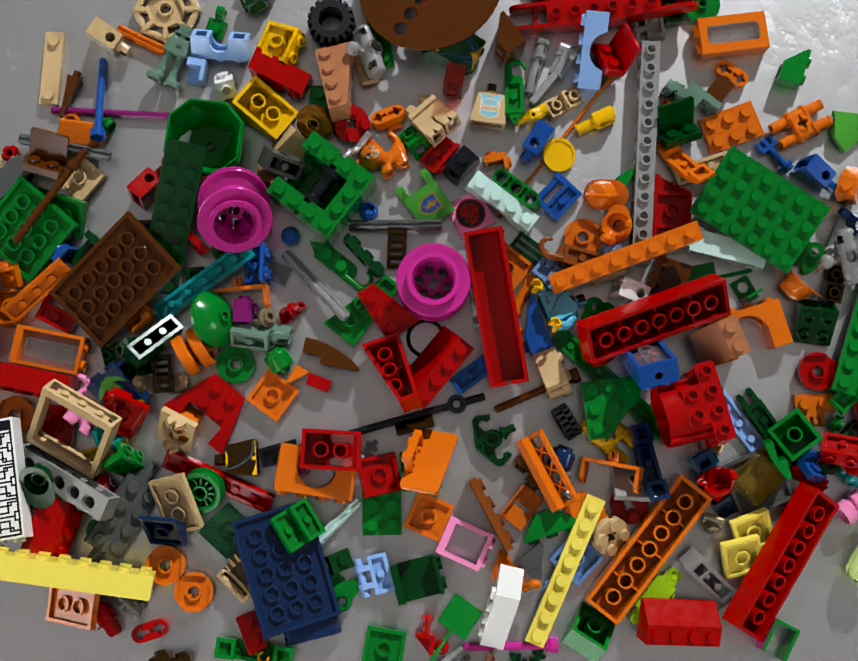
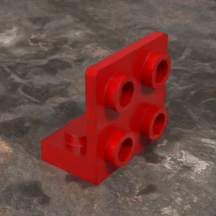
(618, 54)

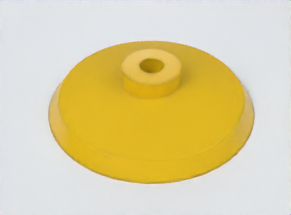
(559, 154)

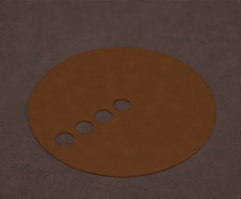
(436, 24)

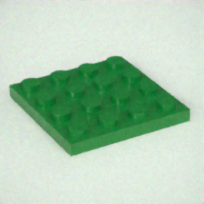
(47, 233)

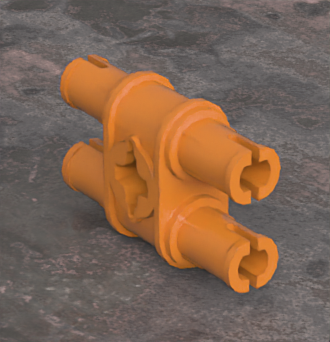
(806, 130)

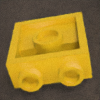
(282, 42)

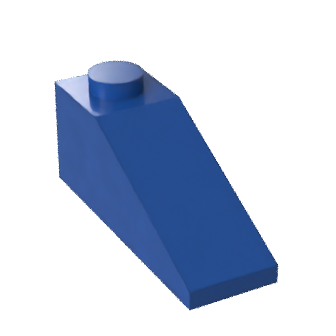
(535, 333)

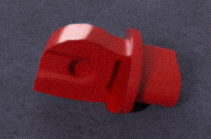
(291, 312)

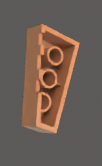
(336, 76)

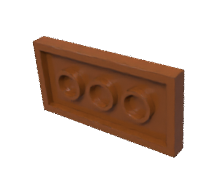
(495, 519)

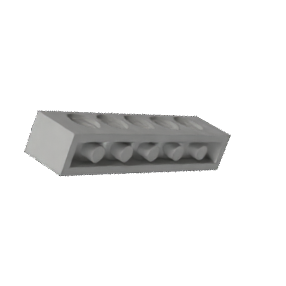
(74, 486)

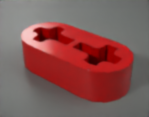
(152, 634)

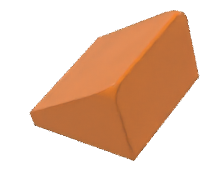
(297, 374)

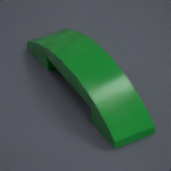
(235, 648)

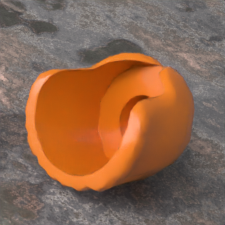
(137, 324)

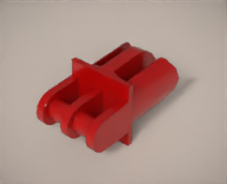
(107, 620)

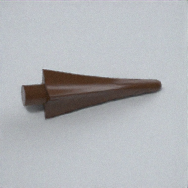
(72, 86)

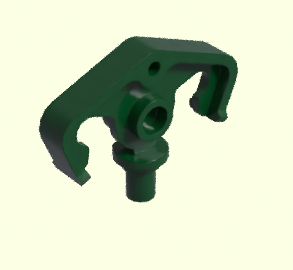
(488, 441)

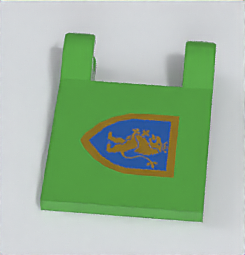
(428, 201)

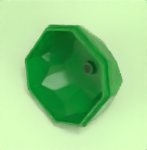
(205, 123)

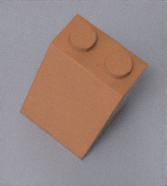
(720, 341)

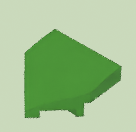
(844, 129)

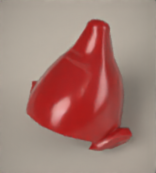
(717, 481)

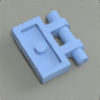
(380, 574)

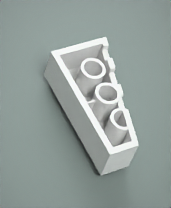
(502, 607)

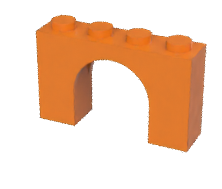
(771, 319)
(287, 478)

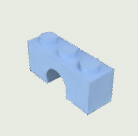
(205, 47)

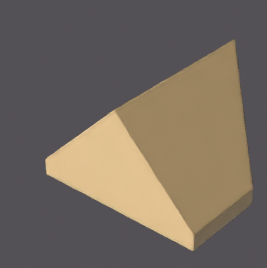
(290, 142)

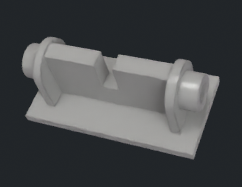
(132, 606)

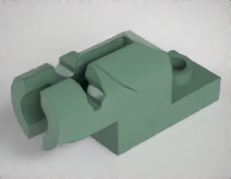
(701, 97)
(261, 337)

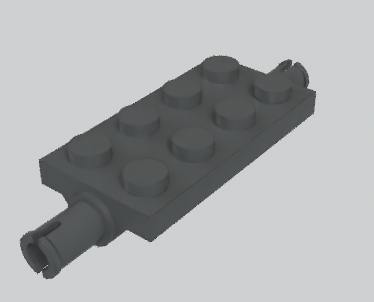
(135, 500)

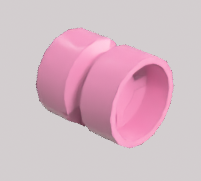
(849, 508)

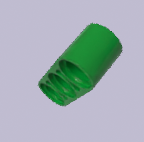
(513, 182)

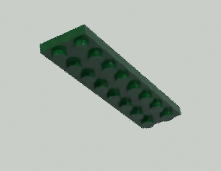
(176, 201)

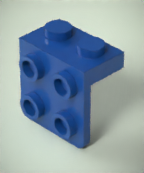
(257, 269)

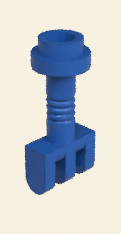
(768, 148)

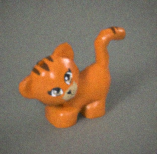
(374, 156)

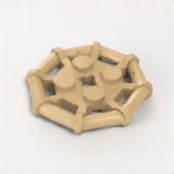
(162, 20)

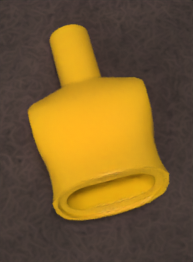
(534, 114)

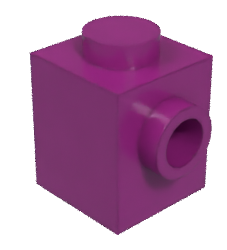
(244, 310)

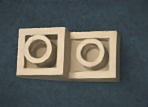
(564, 102)

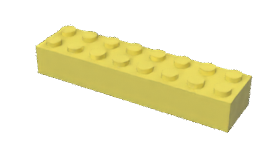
(76, 574)

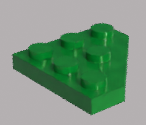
(607, 404)

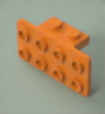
(427, 460)

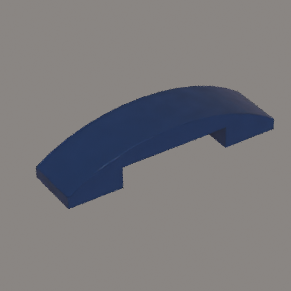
(645, 457)
(703, 462)

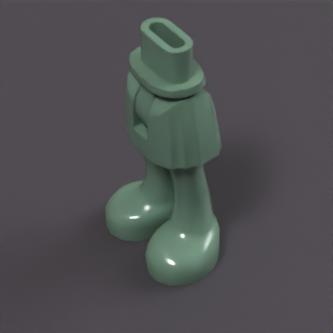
(179, 47)

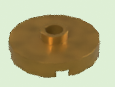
(306, 123)

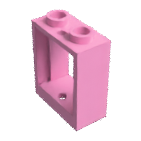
(482, 560)

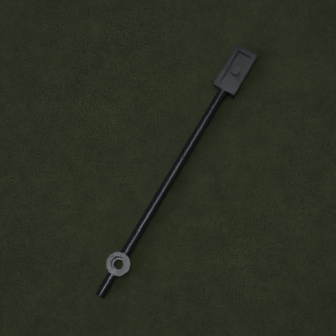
(270, 453)

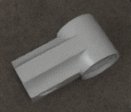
(564, 57)

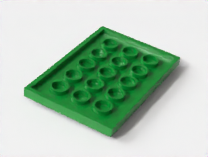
(759, 209)

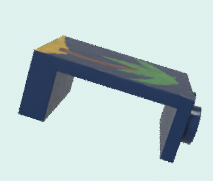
(111, 378)

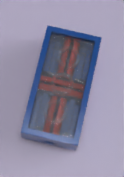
(651, 365)

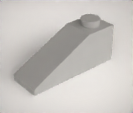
(707, 575)

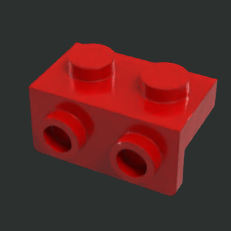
(437, 158)

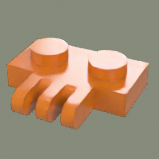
(813, 406)

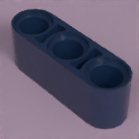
(313, 631)

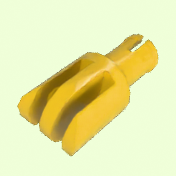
(597, 120)

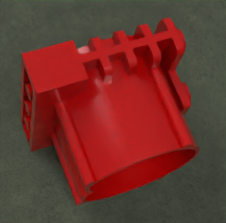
(693, 409)

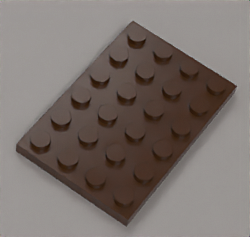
(115, 280)

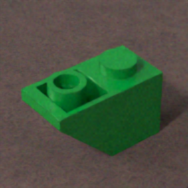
(791, 71)

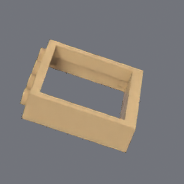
(86, 409)

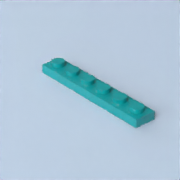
(201, 282)

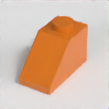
(847, 186)

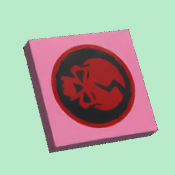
(471, 214)

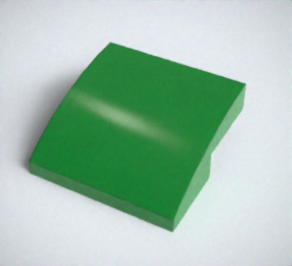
(779, 461)
(297, 525)

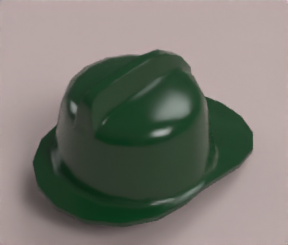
(38, 485)

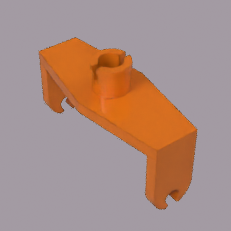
(238, 287)
(613, 460)

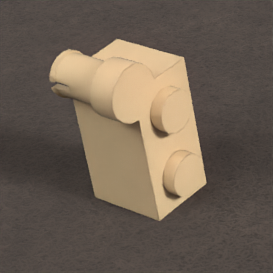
(552, 373)

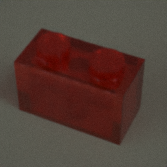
(454, 81)

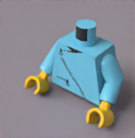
(559, 310)

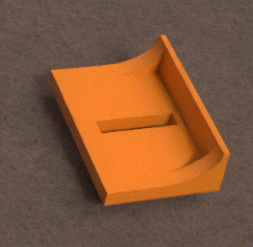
(516, 515)

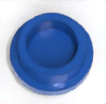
(368, 211)
(290, 235)

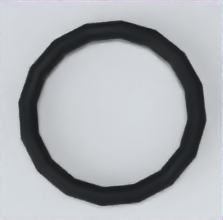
(409, 333)

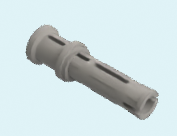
(538, 58)

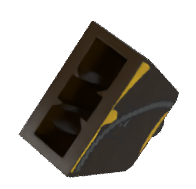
(240, 458)

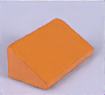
(77, 131)

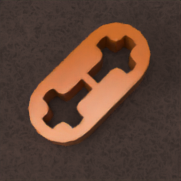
(732, 73)
(388, 117)

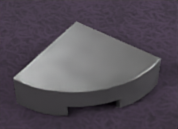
(281, 272)

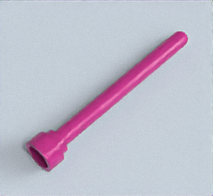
(550, 645)

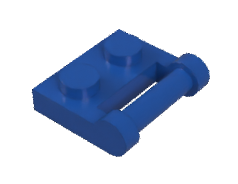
(561, 200)

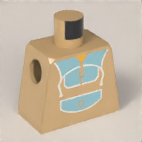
(102, 35)
(489, 109)

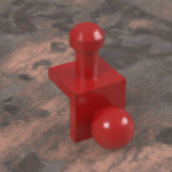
(427, 638)

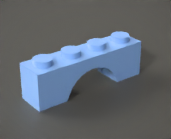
(588, 74)

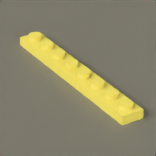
(564, 570)

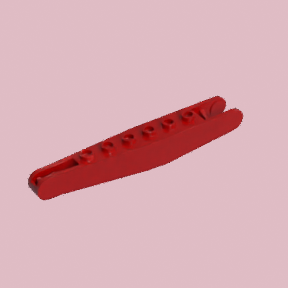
(565, 15)

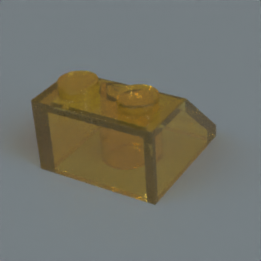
(757, 479)

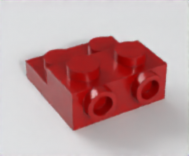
(128, 408)

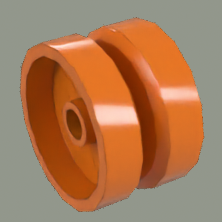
(191, 351)

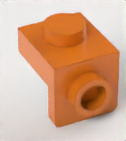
(492, 158)

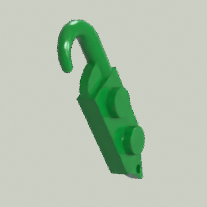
(514, 92)
(338, 264)

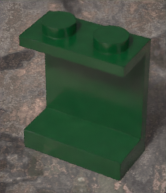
(417, 578)

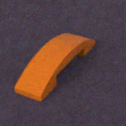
(684, 165)

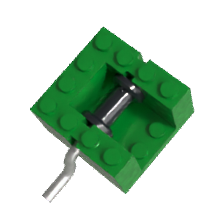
(315, 197)

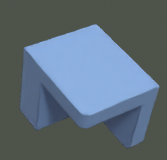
(197, 71)

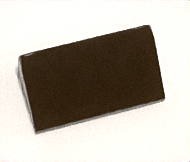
(419, 424)

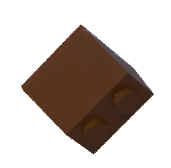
(509, 40)

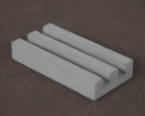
(542, 90)

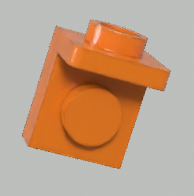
(10, 275)

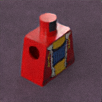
(143, 187)

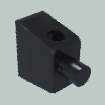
(461, 164)

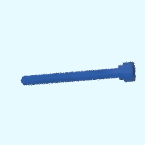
(97, 132)

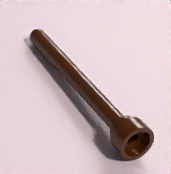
(575, 378)

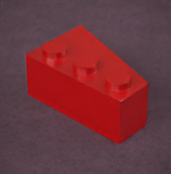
(280, 76)

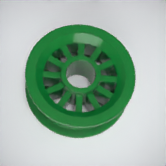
(211, 484)

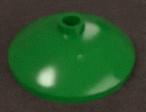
(211, 319)

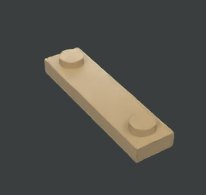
(52, 69)

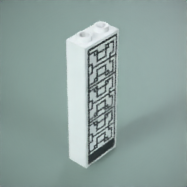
(14, 507)

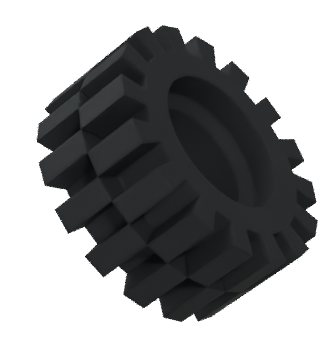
(566, 421)

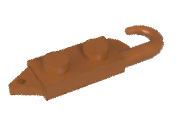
(566, 253)

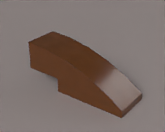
(329, 355)

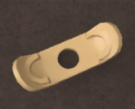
(146, 382)

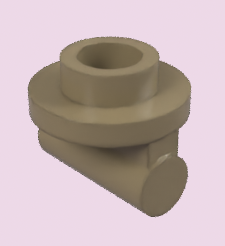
(265, 318)
(712, 523)

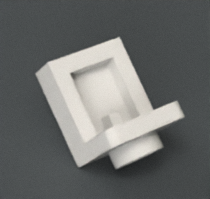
(225, 85)

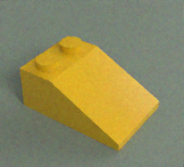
(263, 108)

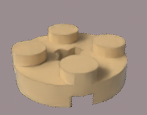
(611, 544)

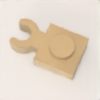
(365, 80)

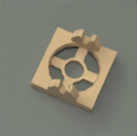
(189, 429)

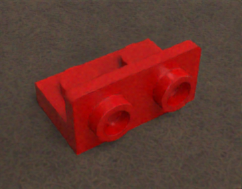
(839, 450)

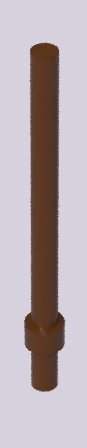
(73, 165)

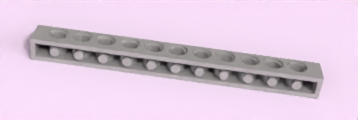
(645, 143)

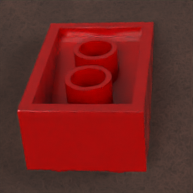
(330, 450)

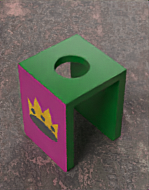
(787, 643)

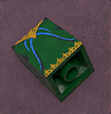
(462, 53)

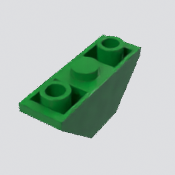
(547, 524)

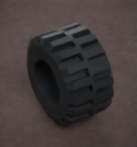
(328, 9)

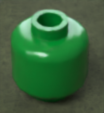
(278, 360)

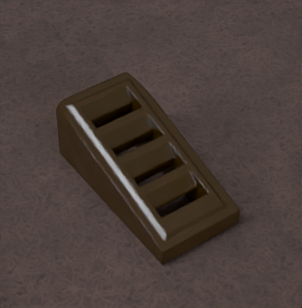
(396, 232)
(155, 365)

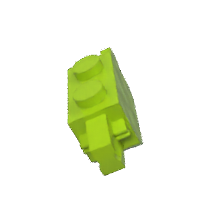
(660, 587)

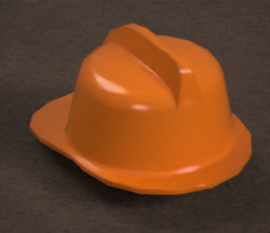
(605, 193)
(795, 288)

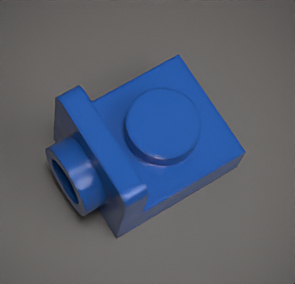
(64, 252)
(809, 467)

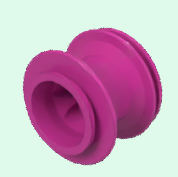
(233, 193)
(439, 258)

